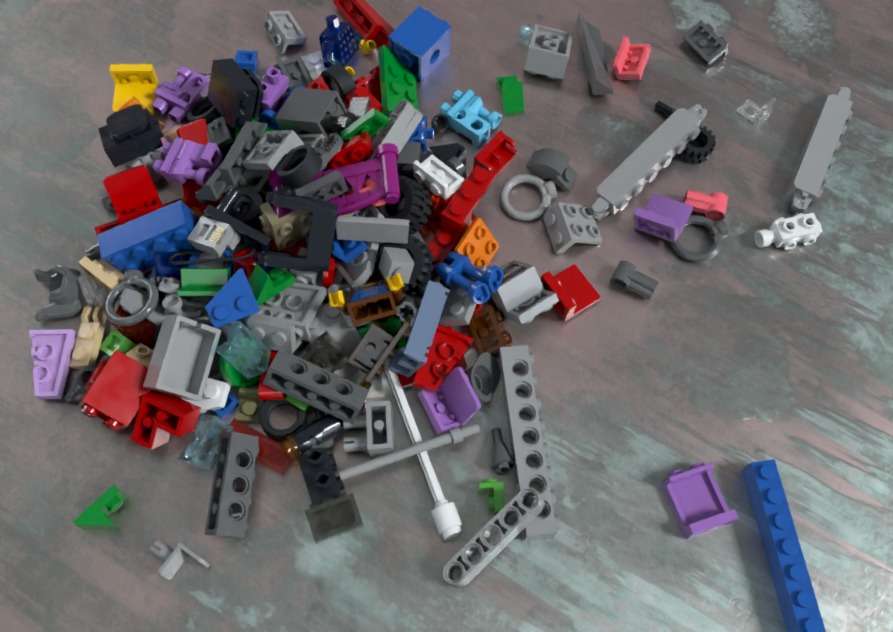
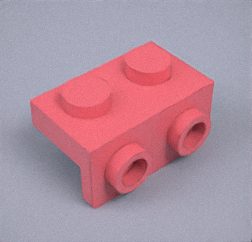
(630, 60)

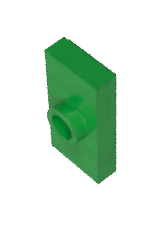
(370, 123)

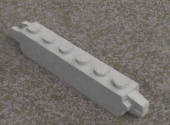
(819, 150)
(647, 160)

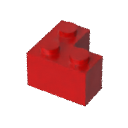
(161, 416)

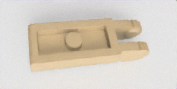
(89, 337)

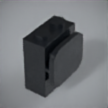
(234, 92)
(130, 134)

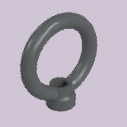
(717, 231)
(132, 280)

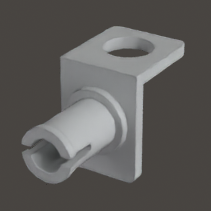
(172, 558)

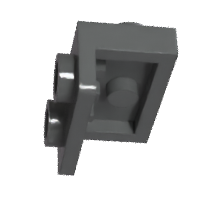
(294, 70)

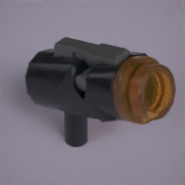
(314, 435)

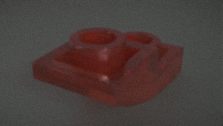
(138, 333)

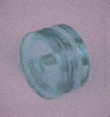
(525, 31)

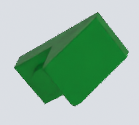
(510, 94)
(269, 284)
(96, 516)

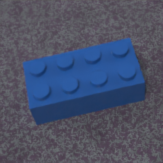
(135, 242)

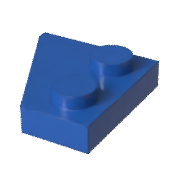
(232, 302)

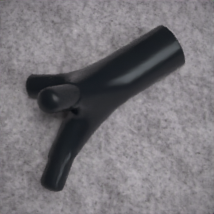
(667, 110)

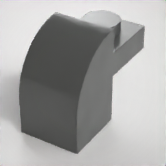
(552, 164)

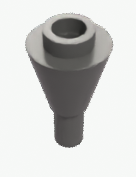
(501, 457)

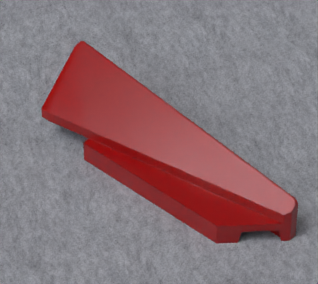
(366, 20)
(197, 133)

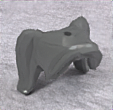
(62, 292)

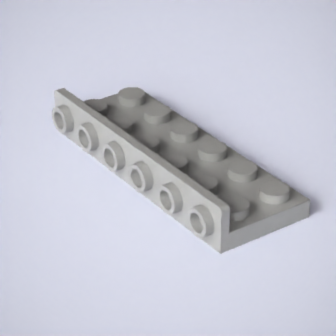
(293, 306)

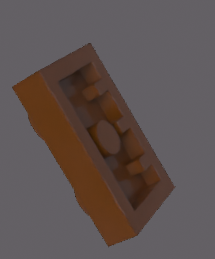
(489, 330)

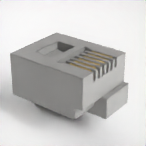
(213, 236)

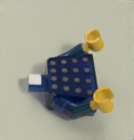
(341, 43)

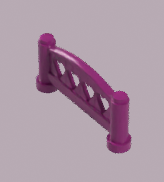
(381, 170)

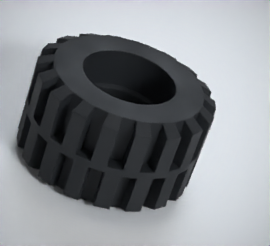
(415, 207)
(422, 263)

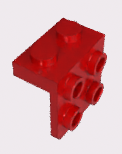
(132, 193)

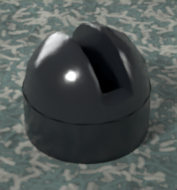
(441, 121)

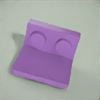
(662, 217)

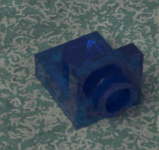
(164, 268)

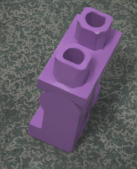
(274, 87)
(180, 99)
(185, 155)

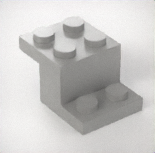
(275, 145)
(522, 293)

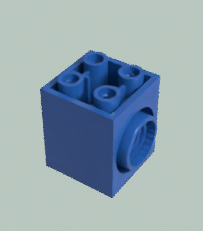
(421, 42)

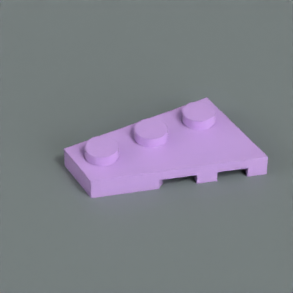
(52, 357)

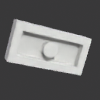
(313, 64)

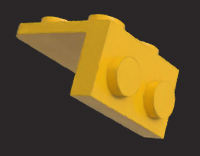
(135, 81)

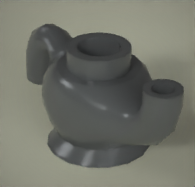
(80, 380)

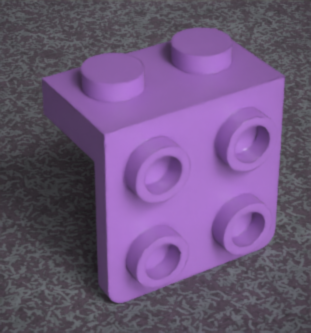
(451, 403)

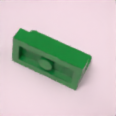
(202, 281)

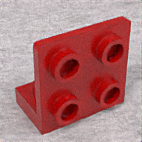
(572, 290)

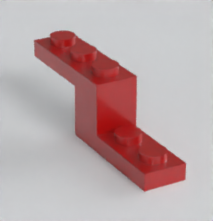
(458, 214)

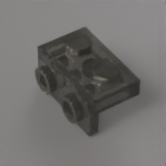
(325, 353)
(333, 517)

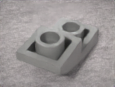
(134, 301)

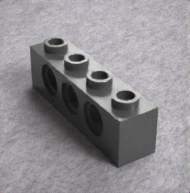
(316, 386)
(222, 494)

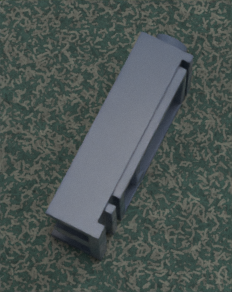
(424, 325)

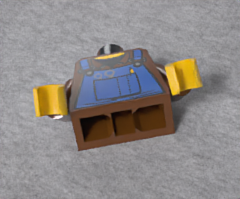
(370, 300)

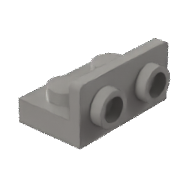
(283, 30)

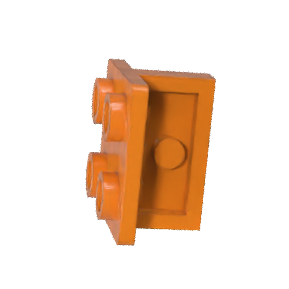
(477, 243)

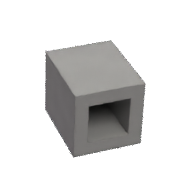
(396, 261)

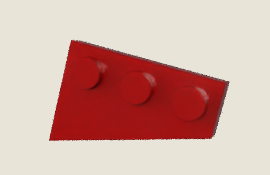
(443, 355)

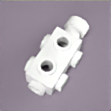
(790, 232)

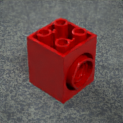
(115, 391)

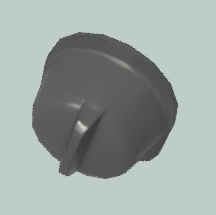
(484, 376)

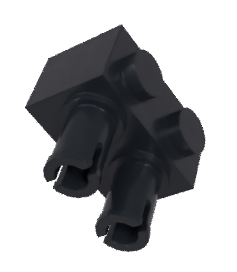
(319, 475)

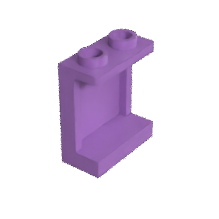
(697, 500)

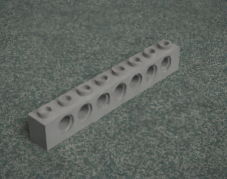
(519, 358)

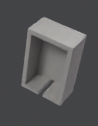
(182, 358)

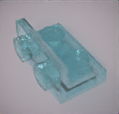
(245, 351)

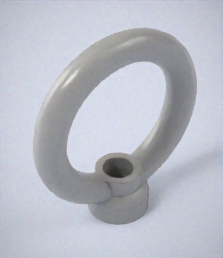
(546, 189)

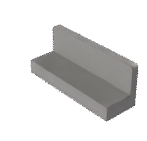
(372, 229)

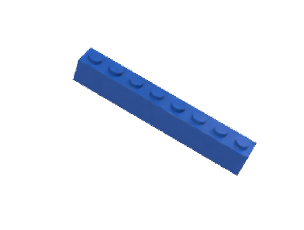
(782, 548)

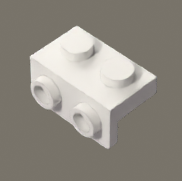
(437, 176)

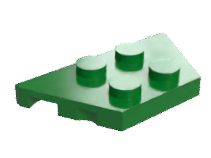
(395, 81)

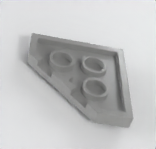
(361, 268)

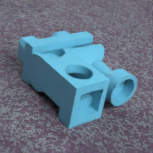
(466, 114)

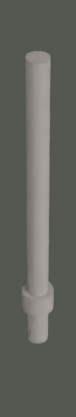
(455, 435)

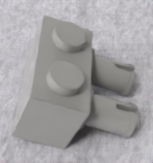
(380, 430)

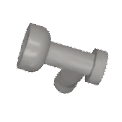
(174, 303)

